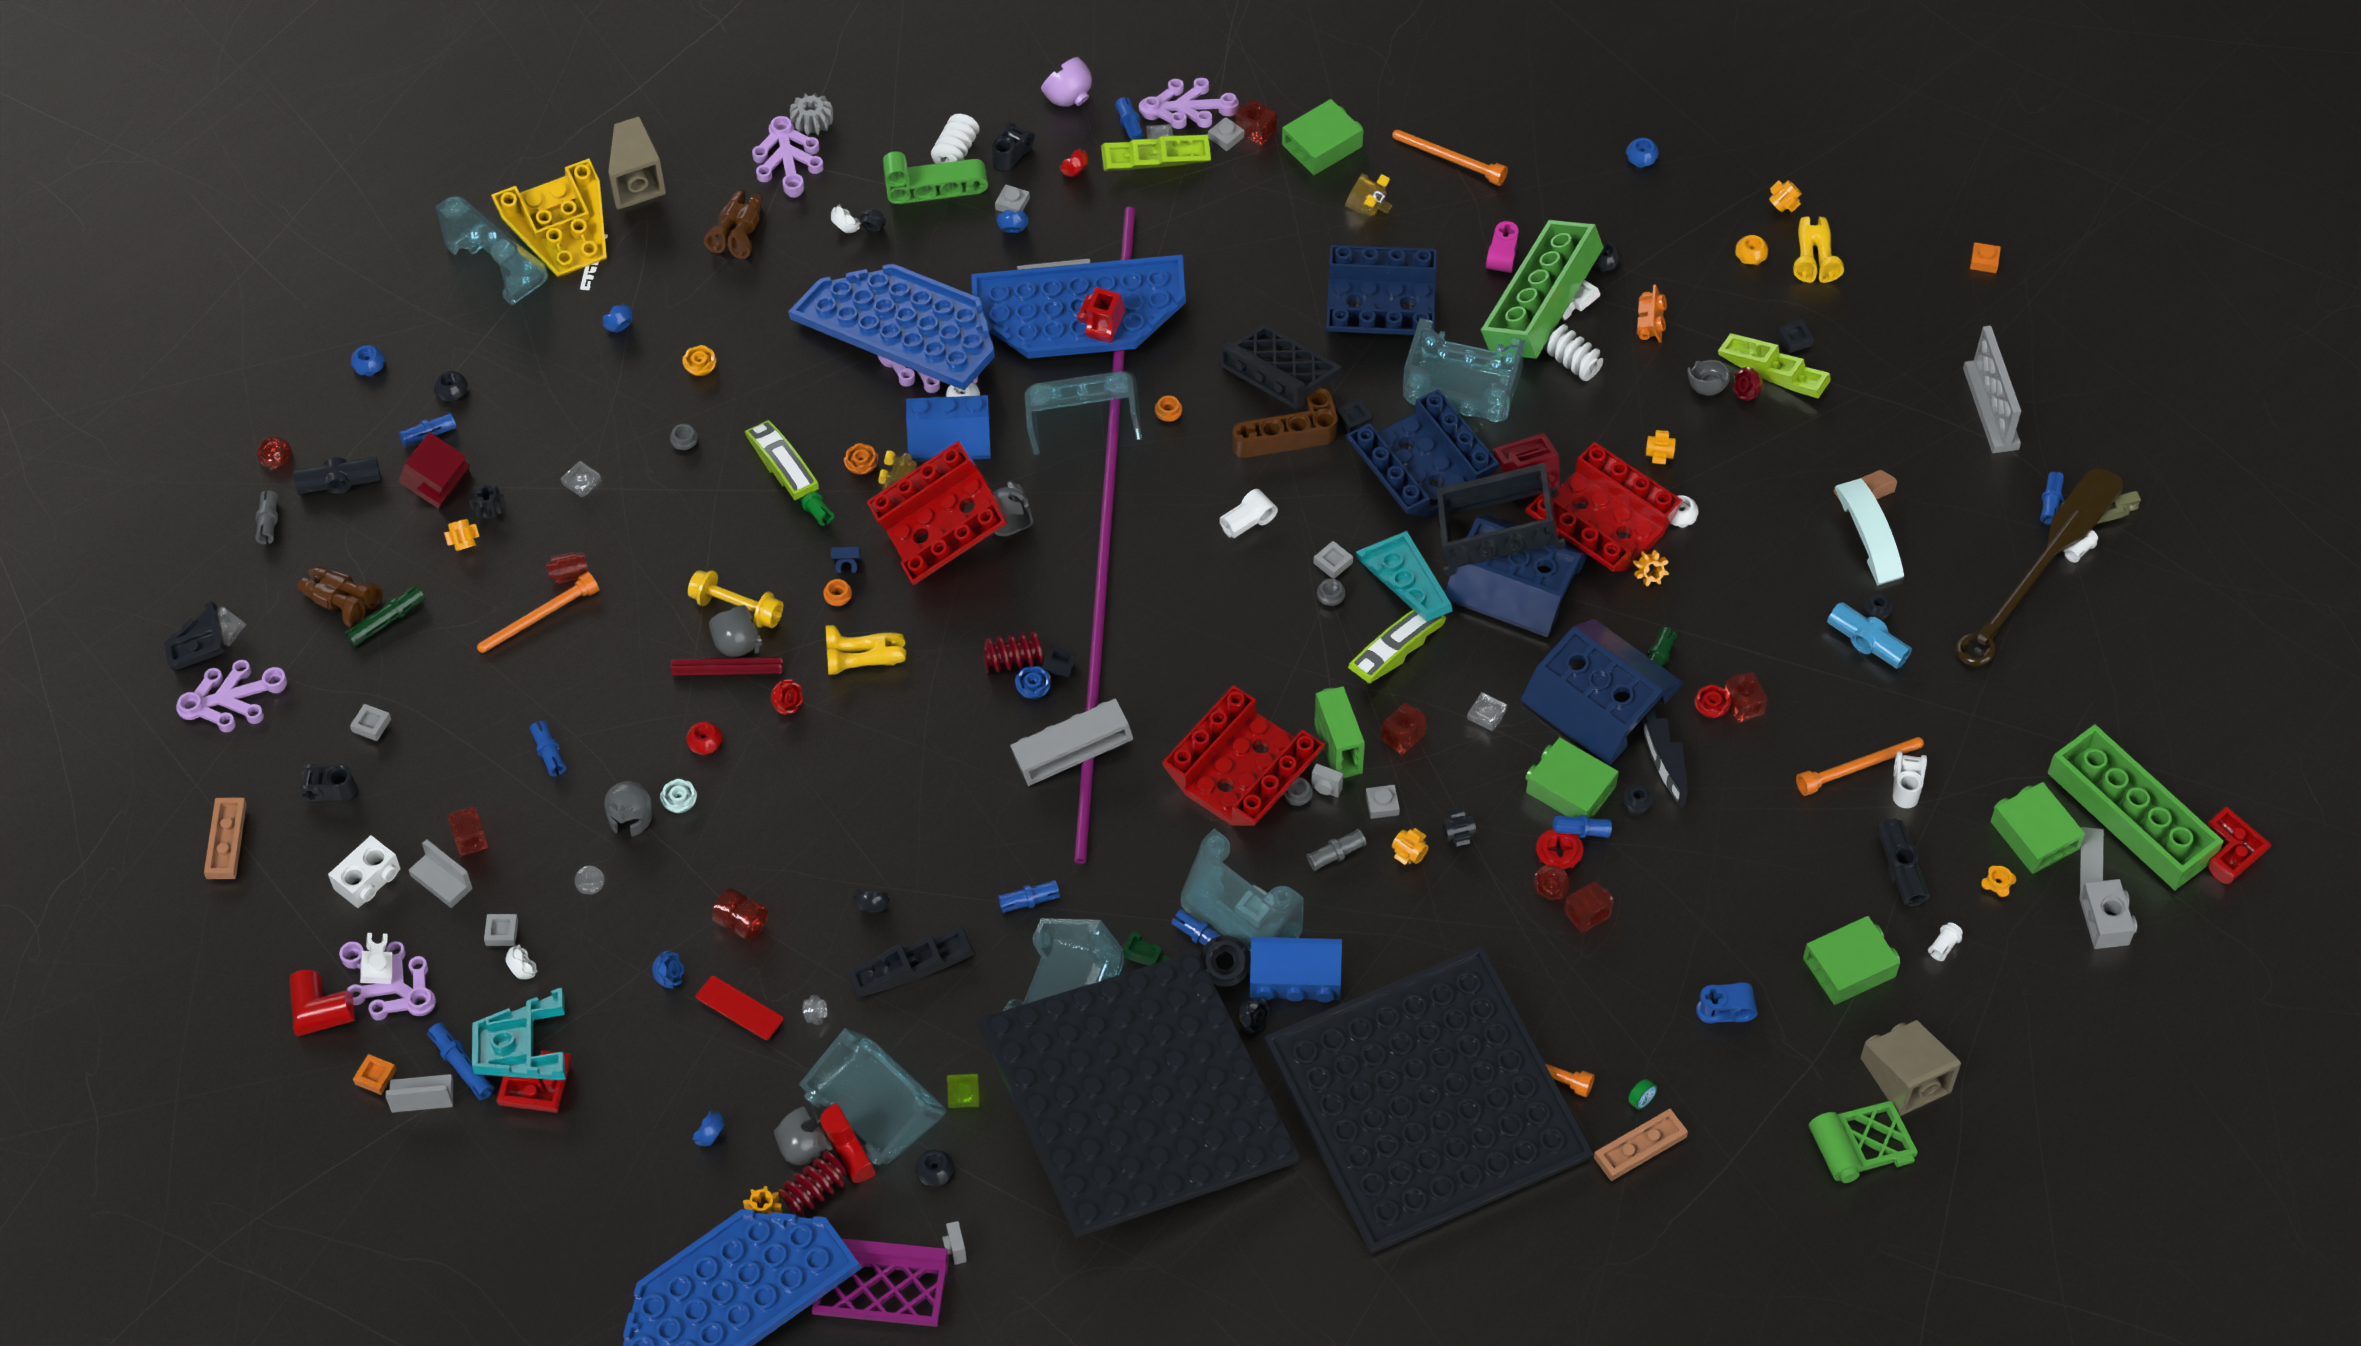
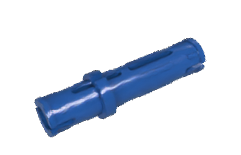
(453, 1051)

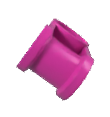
(1503, 248)

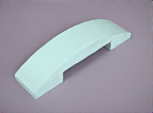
(1873, 530)

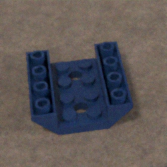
(1381, 283)
(1441, 451)
(1512, 585)
(1583, 699)

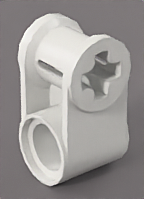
(1908, 779)

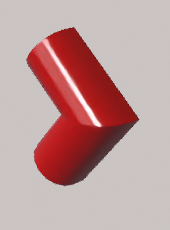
(2241, 847)
(312, 1009)
(532, 1092)
(846, 1144)

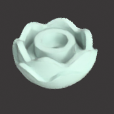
(678, 788)

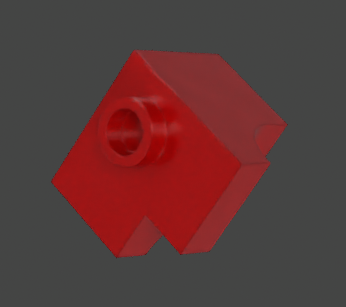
(1102, 314)

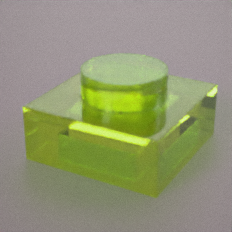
(963, 1090)

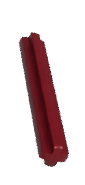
(727, 666)

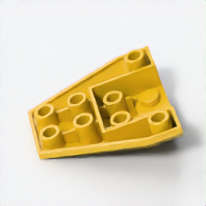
(559, 219)

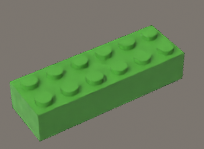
(1543, 286)
(2135, 807)

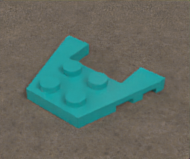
(506, 1041)

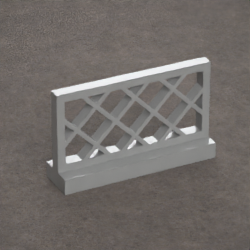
(1993, 394)

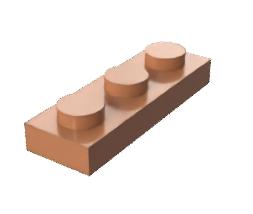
(225, 838)
(1640, 1144)

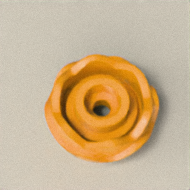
(1751, 250)
(704, 355)

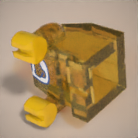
(1369, 196)
(901, 467)

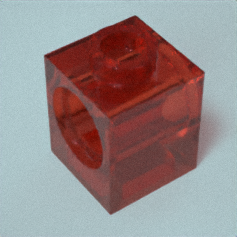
(1256, 121)
(1746, 706)
(1403, 738)
(467, 831)
(1589, 906)

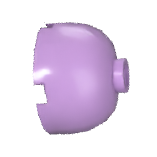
(1069, 84)

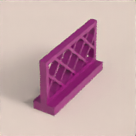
(891, 1258)

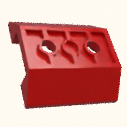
(1616, 502)
(933, 503)
(1223, 753)

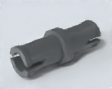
(266, 517)
(1336, 849)

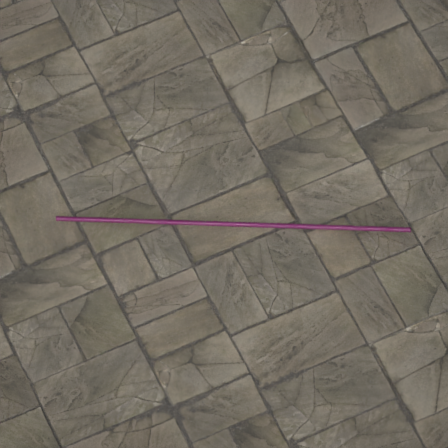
(1102, 572)

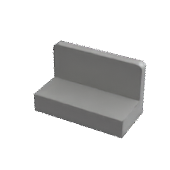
(441, 875)
(420, 1093)

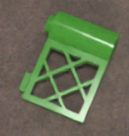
(1840, 1144)

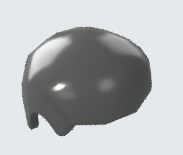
(1708, 377)

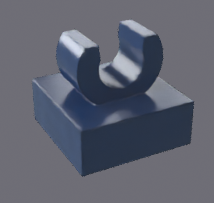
(844, 555)

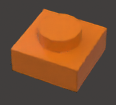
(1985, 257)
(374, 1074)

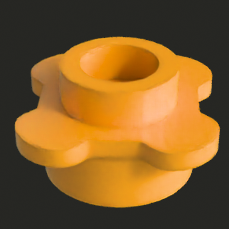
(2002, 874)

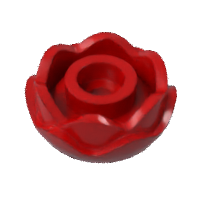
(1075, 164)
(1712, 694)
(786, 696)
(704, 745)

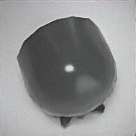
(1015, 507)
(734, 632)
(627, 802)
(801, 1146)

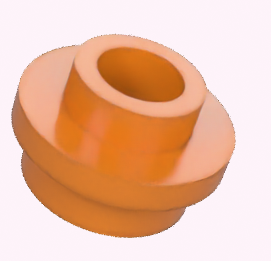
(1168, 403)
(837, 586)

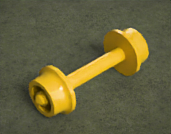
(704, 587)

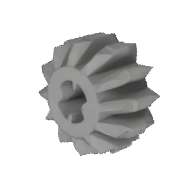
(811, 114)

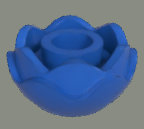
(1642, 152)
(1012, 222)
(618, 319)
(367, 360)
(1033, 675)
(668, 969)
(709, 1130)

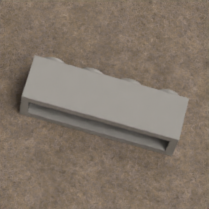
(1071, 742)

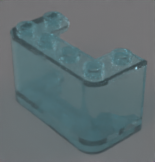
(1470, 378)

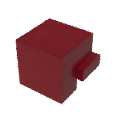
(1527, 453)
(434, 470)

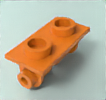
(1653, 306)

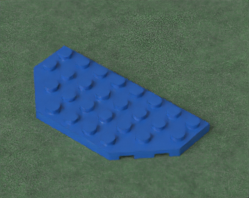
(1040, 306)
(903, 320)
(739, 1282)

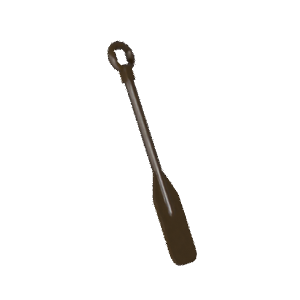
(2067, 527)

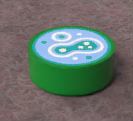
(1642, 1094)

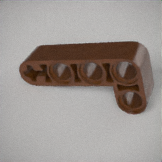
(1289, 431)

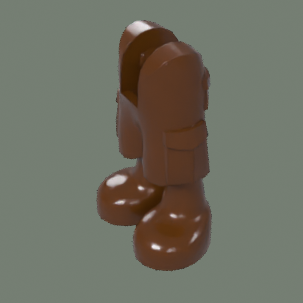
(738, 219)
(334, 589)

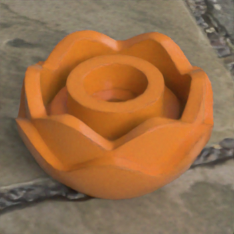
(855, 454)

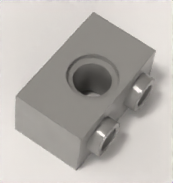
(2104, 928)

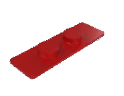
(739, 1008)

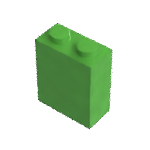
(1322, 136)
(1339, 731)
(1571, 780)
(2037, 827)
(1851, 960)

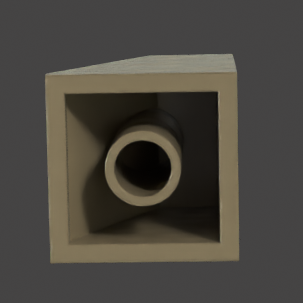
(634, 165)
(1910, 1066)

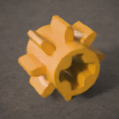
(1785, 196)
(1660, 447)
(461, 534)
(1643, 566)
(1410, 846)
(763, 1197)

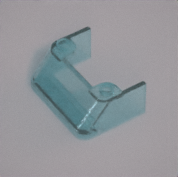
(1080, 391)

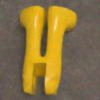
(1805, 266)
(880, 647)

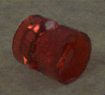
(742, 915)

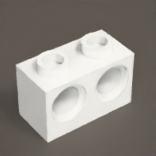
(360, 868)

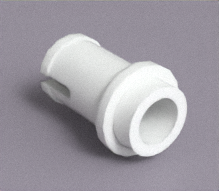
(2077, 550)
(1945, 941)

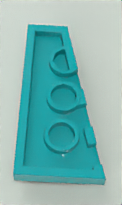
(1406, 573)

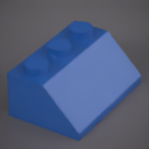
(942, 421)
(1295, 968)

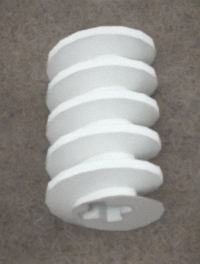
(955, 139)
(1573, 354)

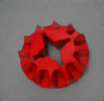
(1569, 844)

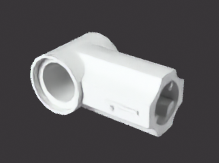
(1254, 509)

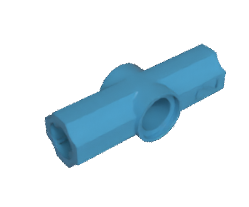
(1869, 635)

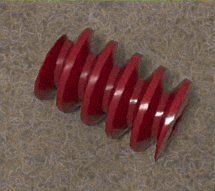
(1012, 651)
(812, 1183)

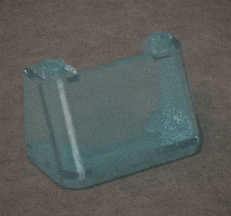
(472, 229)
(1232, 904)
(1072, 956)
(874, 1095)

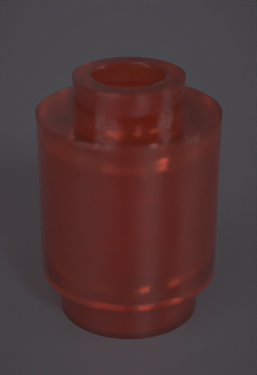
(566, 567)

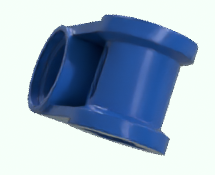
(1729, 1001)

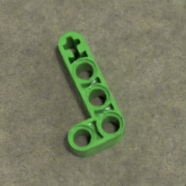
(933, 180)

